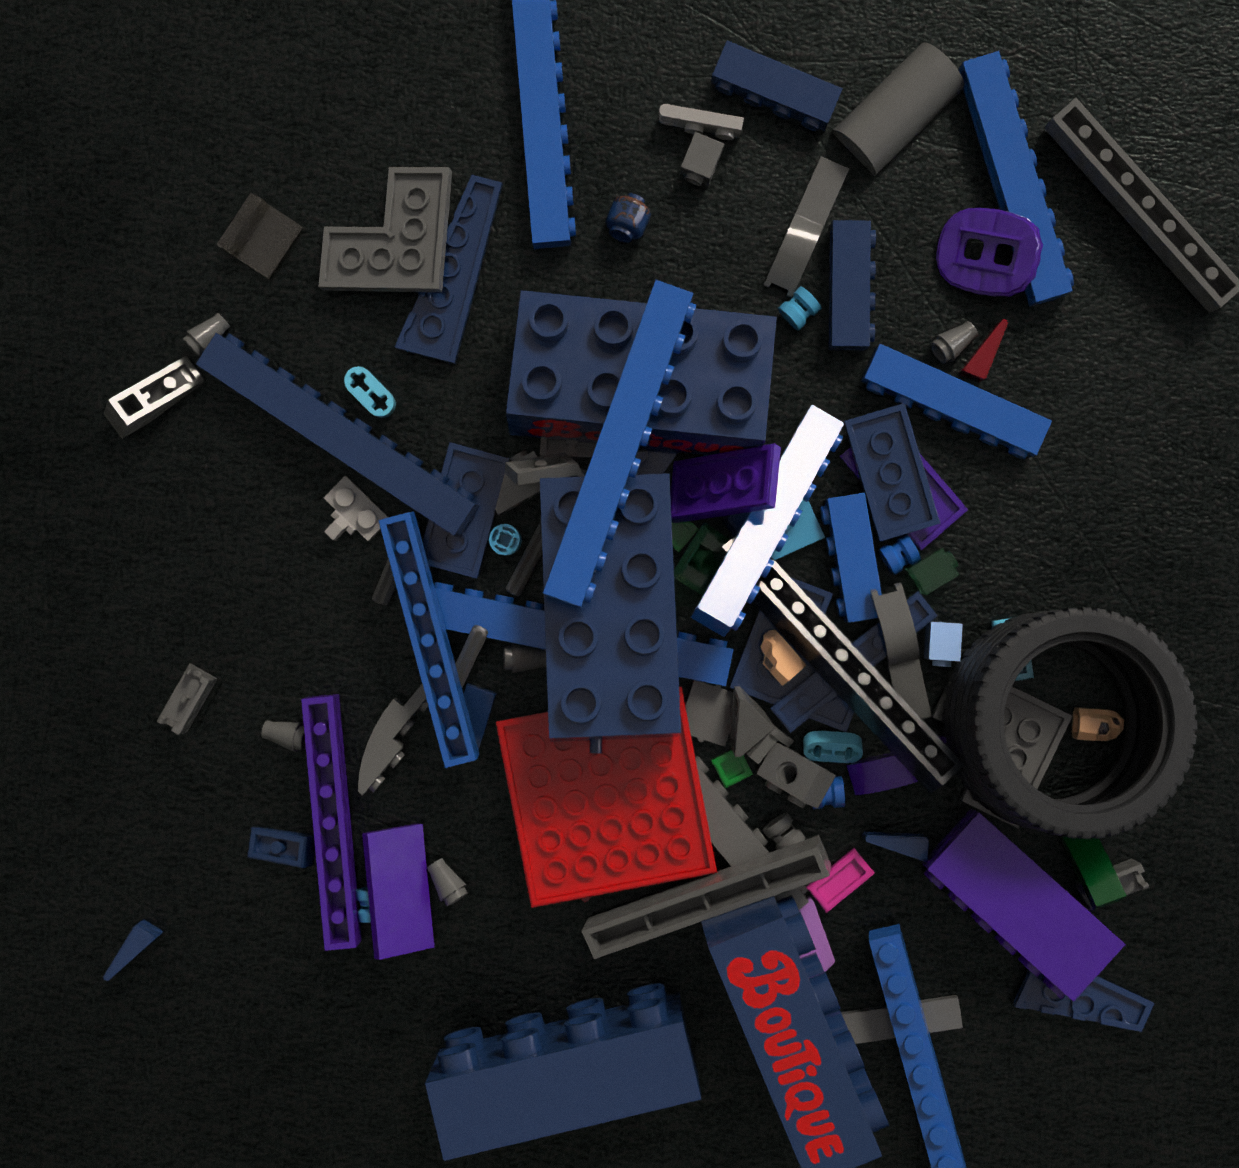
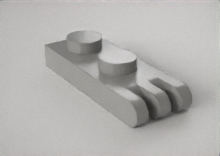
(700, 121)

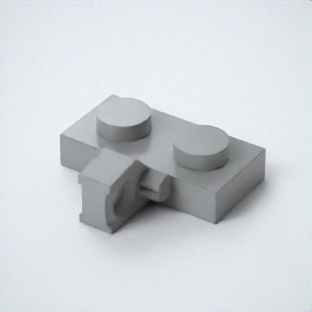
(353, 511)

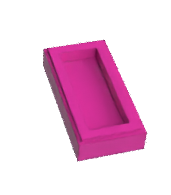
(844, 878)

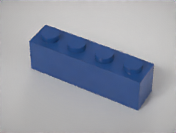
(853, 555)

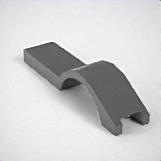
(807, 225)
(549, 466)
(901, 648)

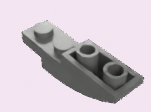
(384, 745)

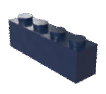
(775, 86)
(850, 285)

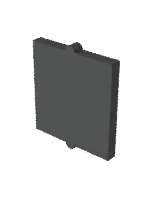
(709, 712)

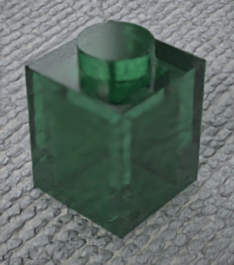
(933, 571)

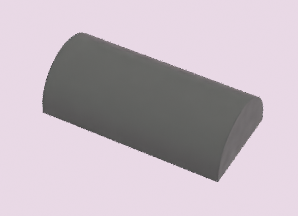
(900, 107)

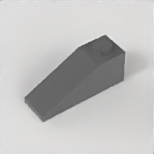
(152, 396)

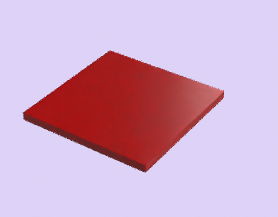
(606, 817)

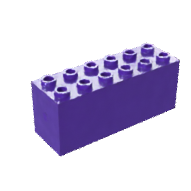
(1021, 906)

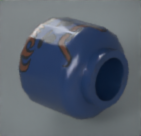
(627, 218)

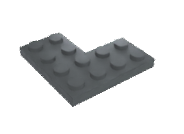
(404, 252)
(1031, 735)

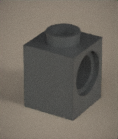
(701, 159)

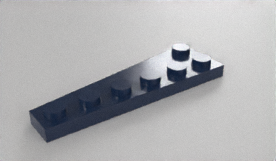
(439, 318)

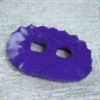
(993, 228)

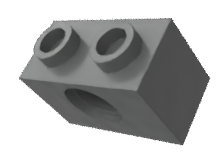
(810, 782)

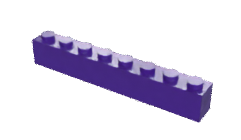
(331, 821)

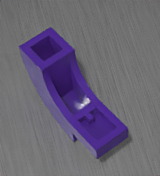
(880, 773)

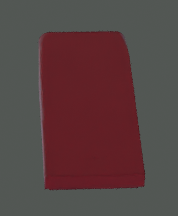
(980, 362)

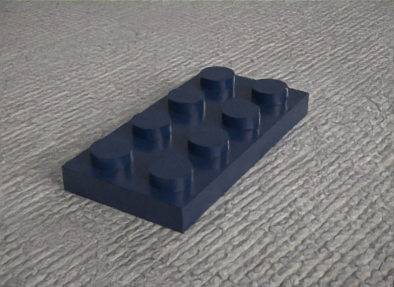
(891, 472)
(483, 477)

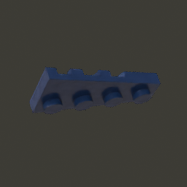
(1098, 1003)

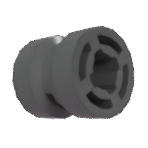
(783, 831)

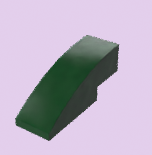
(1094, 871)

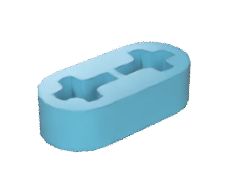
(375, 387)
(832, 746)

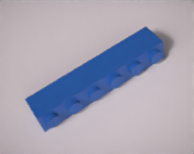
(956, 402)

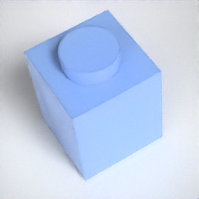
(943, 643)

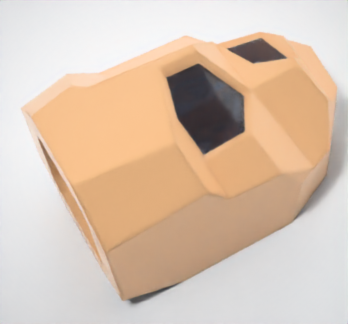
(780, 657)
(1096, 724)

